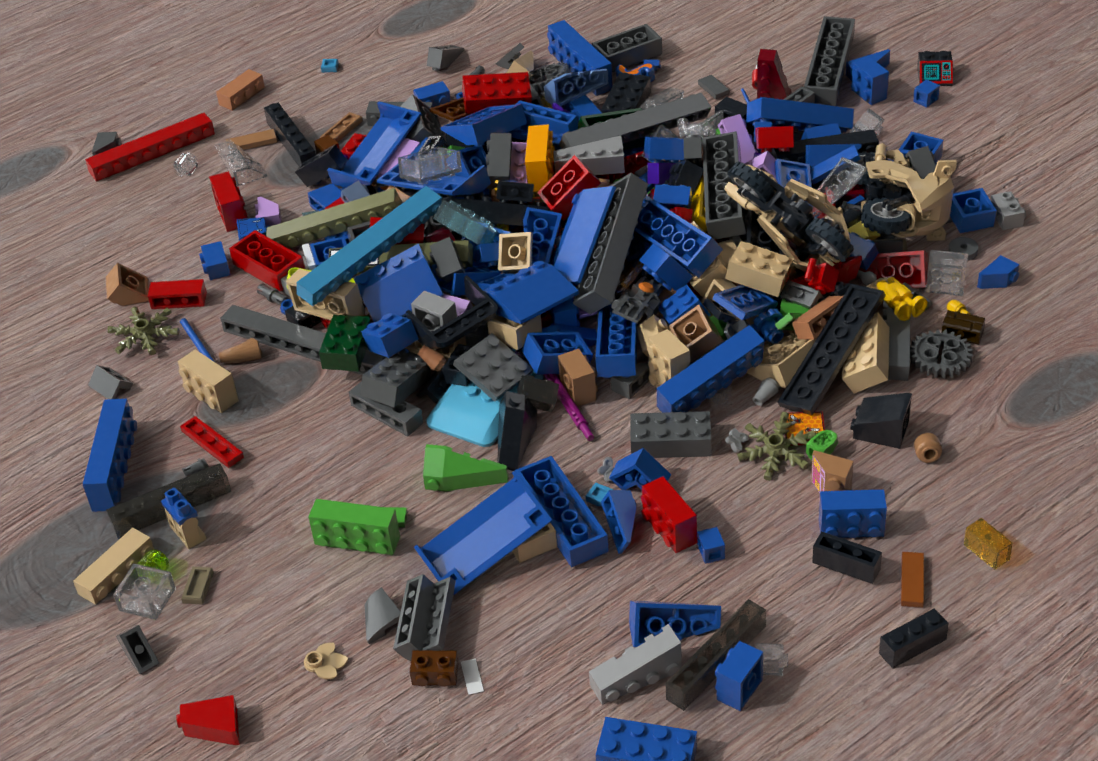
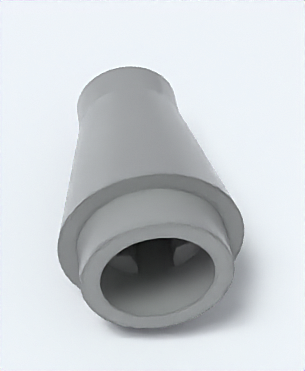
(766, 390)

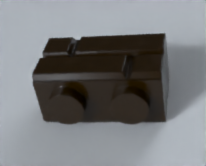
(968, 326)

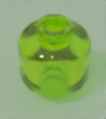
(155, 559)

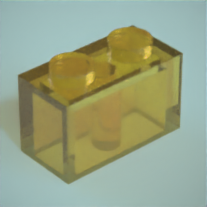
(988, 543)

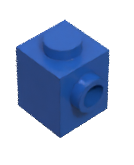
(487, 254)

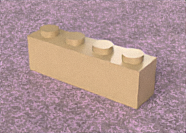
(112, 566)

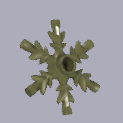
(143, 330)
(776, 446)

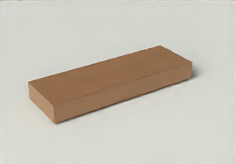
(344, 126)
(255, 139)

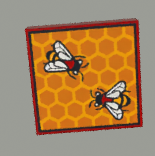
(804, 422)

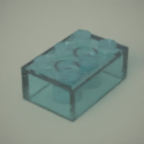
(465, 223)

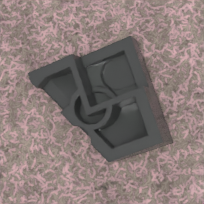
(379, 615)

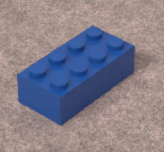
(644, 742)

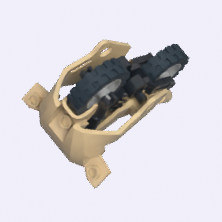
(901, 200)
(788, 211)

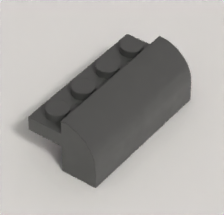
(424, 615)

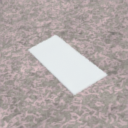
(472, 676)

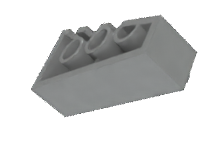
(599, 156)
(637, 666)

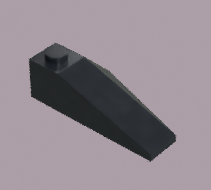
(515, 428)

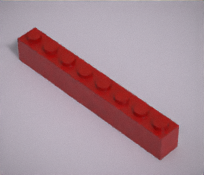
(150, 146)

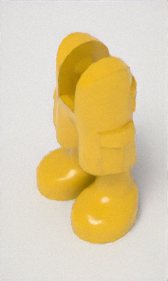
(900, 299)

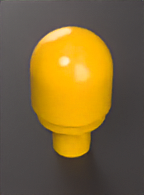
(955, 305)

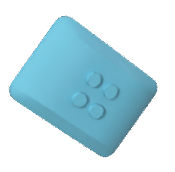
(468, 414)

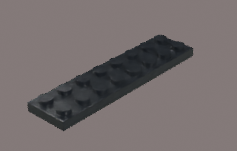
(831, 349)

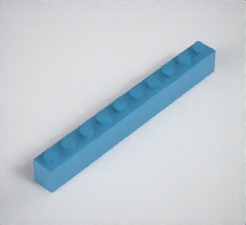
(368, 246)

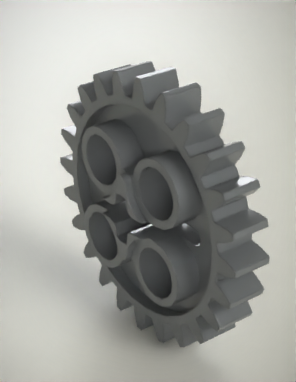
(551, 71)
(955, 355)

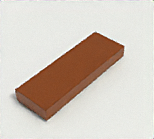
(912, 579)

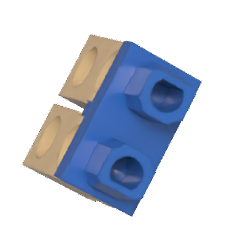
(182, 518)

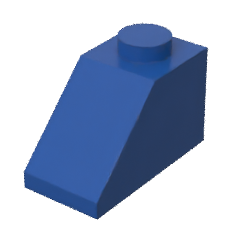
(998, 274)

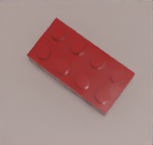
(494, 90)
(265, 258)

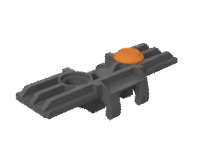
(638, 300)

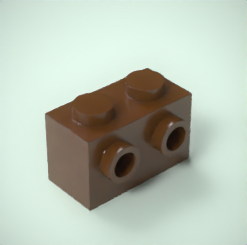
(434, 668)

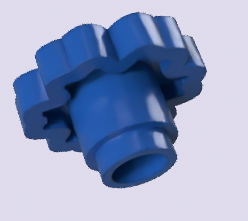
(765, 326)

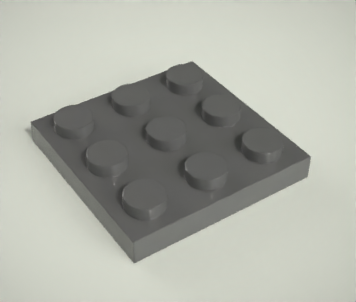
(492, 367)

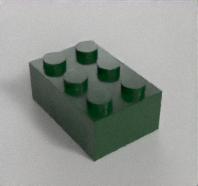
(344, 343)

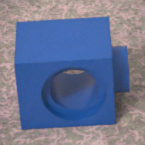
(926, 93)
(711, 545)

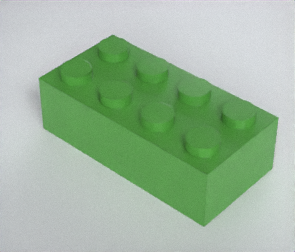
(354, 526)

